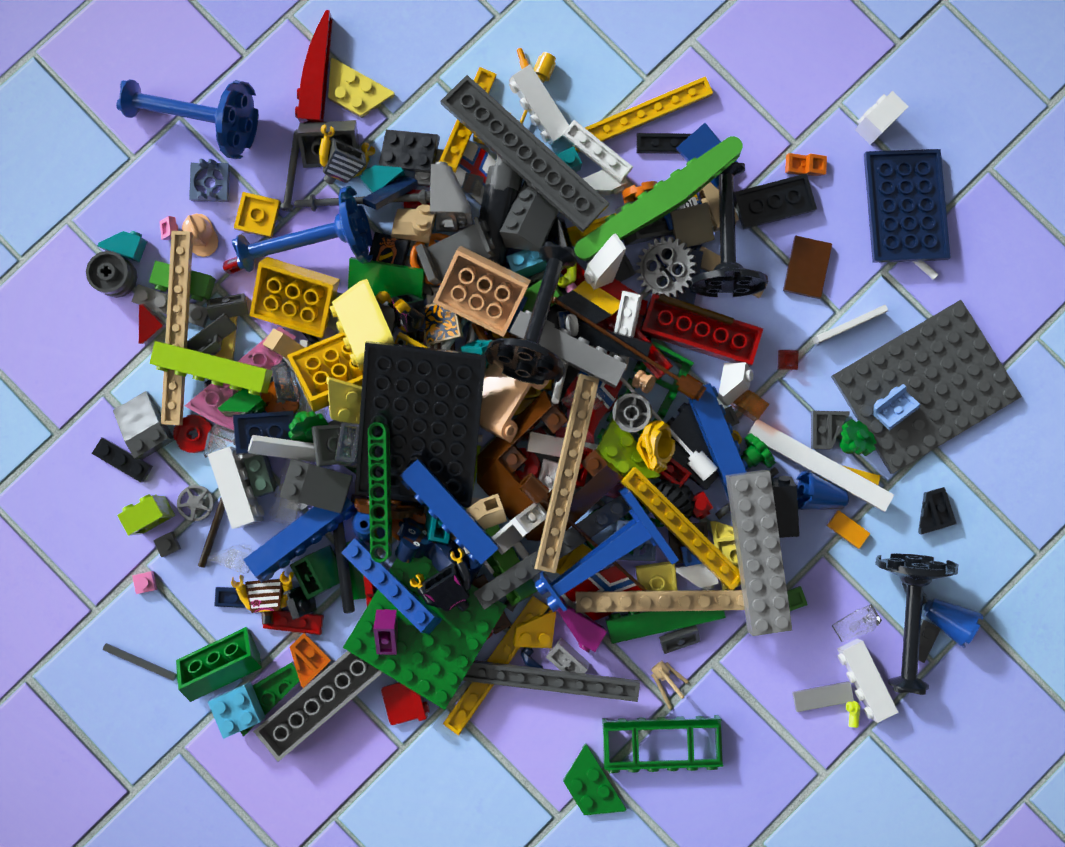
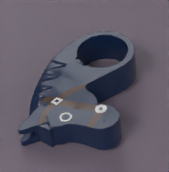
(415, 544)

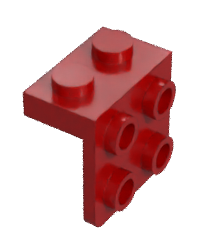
(404, 704)

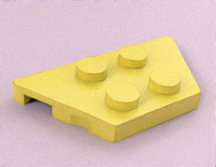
(355, 90)
(344, 401)
(725, 542)

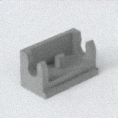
(567, 658)

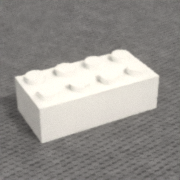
(235, 488)

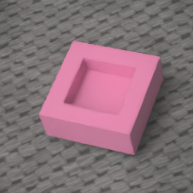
(166, 226)
(144, 582)

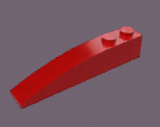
(315, 74)

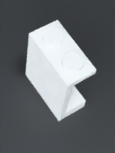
(519, 527)

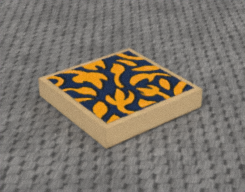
(441, 325)

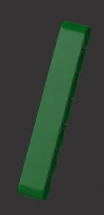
(375, 501)

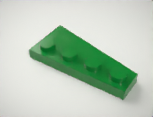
(274, 688)

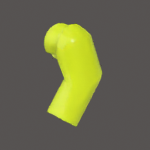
(568, 278)
(854, 713)

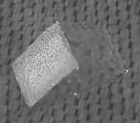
(219, 438)

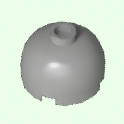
(632, 412)

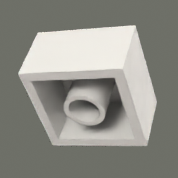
(880, 116)

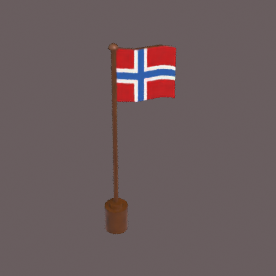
(609, 579)

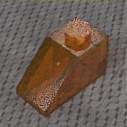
(750, 405)

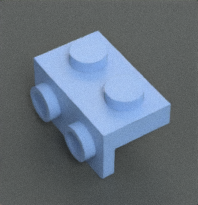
(895, 407)

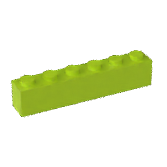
(211, 367)

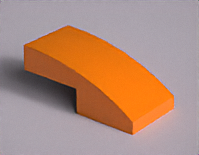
(801, 164)

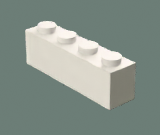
(539, 104)
(866, 680)

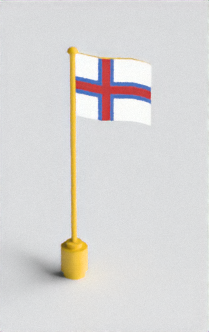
(477, 160)

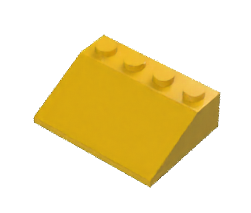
(293, 296)
(320, 361)

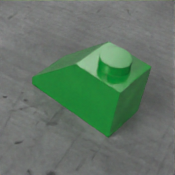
(242, 403)

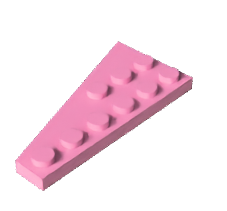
(213, 396)

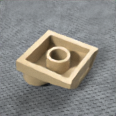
(414, 223)

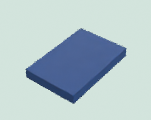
(698, 144)

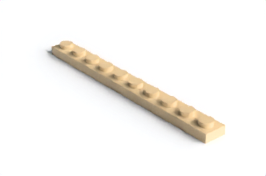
(177, 322)
(566, 474)
(659, 600)

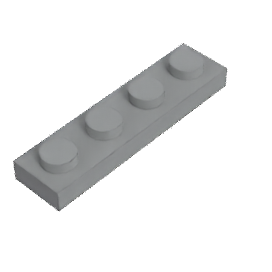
(158, 301)

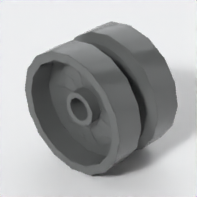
(111, 274)

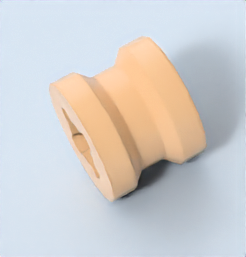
(643, 381)

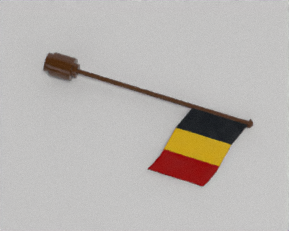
(601, 303)

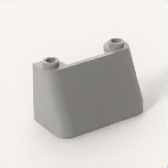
(448, 200)

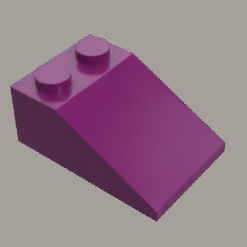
(585, 630)

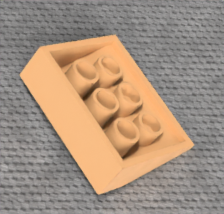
(481, 291)

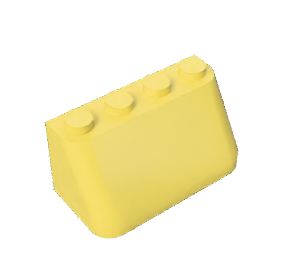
(360, 320)

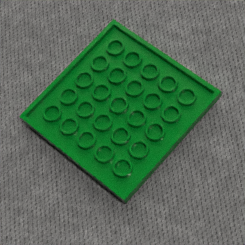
(433, 661)

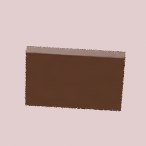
(807, 267)

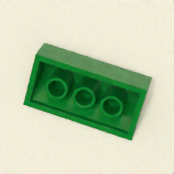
(217, 664)

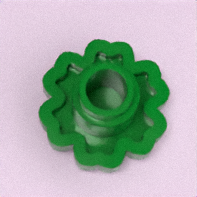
(302, 424)
(857, 438)
(757, 452)

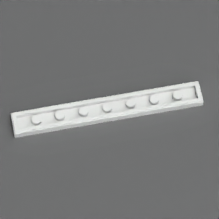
(822, 466)

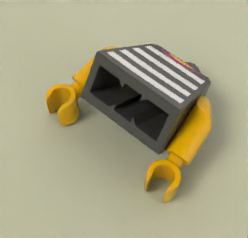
(342, 160)

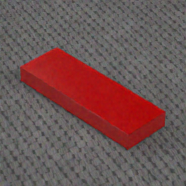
(308, 623)

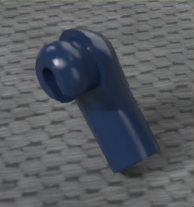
(526, 656)

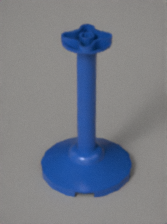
(234, 118)
(349, 226)

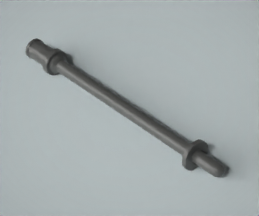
(423, 197)

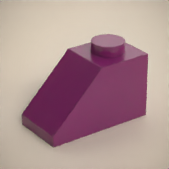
(386, 632)

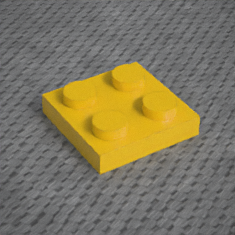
(257, 214)

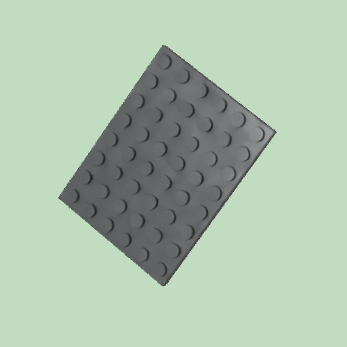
(944, 369)

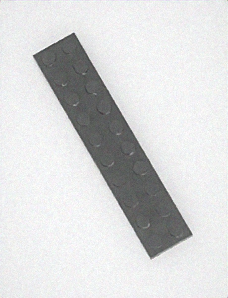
(524, 153)

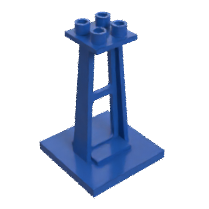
(617, 545)

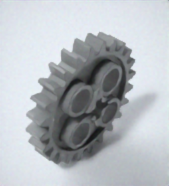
(679, 257)

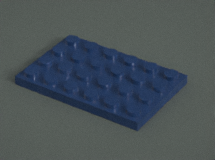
(906, 205)

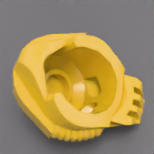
(656, 445)

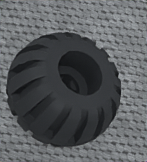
(680, 497)

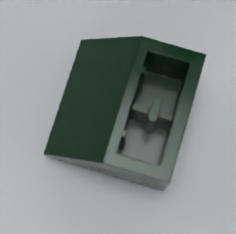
(316, 572)

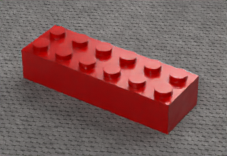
(701, 334)

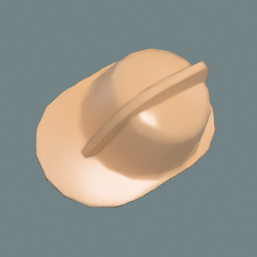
(204, 236)

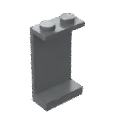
(438, 256)

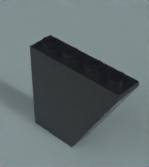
(688, 430)

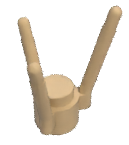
(661, 671)

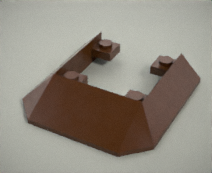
(501, 459)

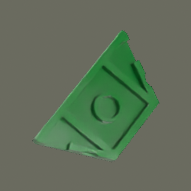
(591, 786)

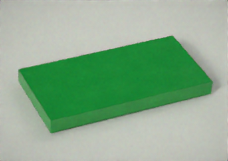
(387, 277)

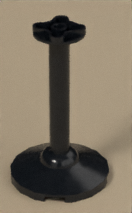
(728, 275)
(525, 357)
(916, 573)

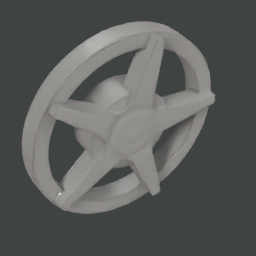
(195, 503)

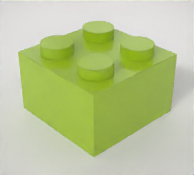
(146, 514)

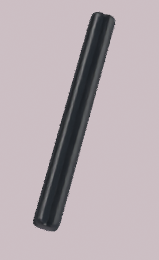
(343, 570)

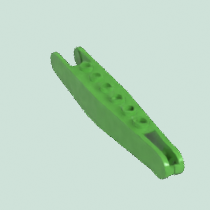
(664, 198)

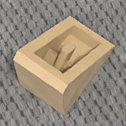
(281, 343)

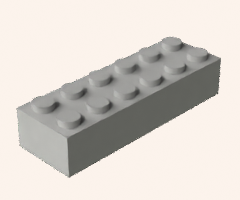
(574, 351)

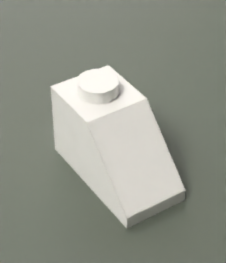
(734, 381)
(698, 575)

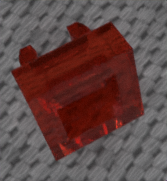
(788, 359)

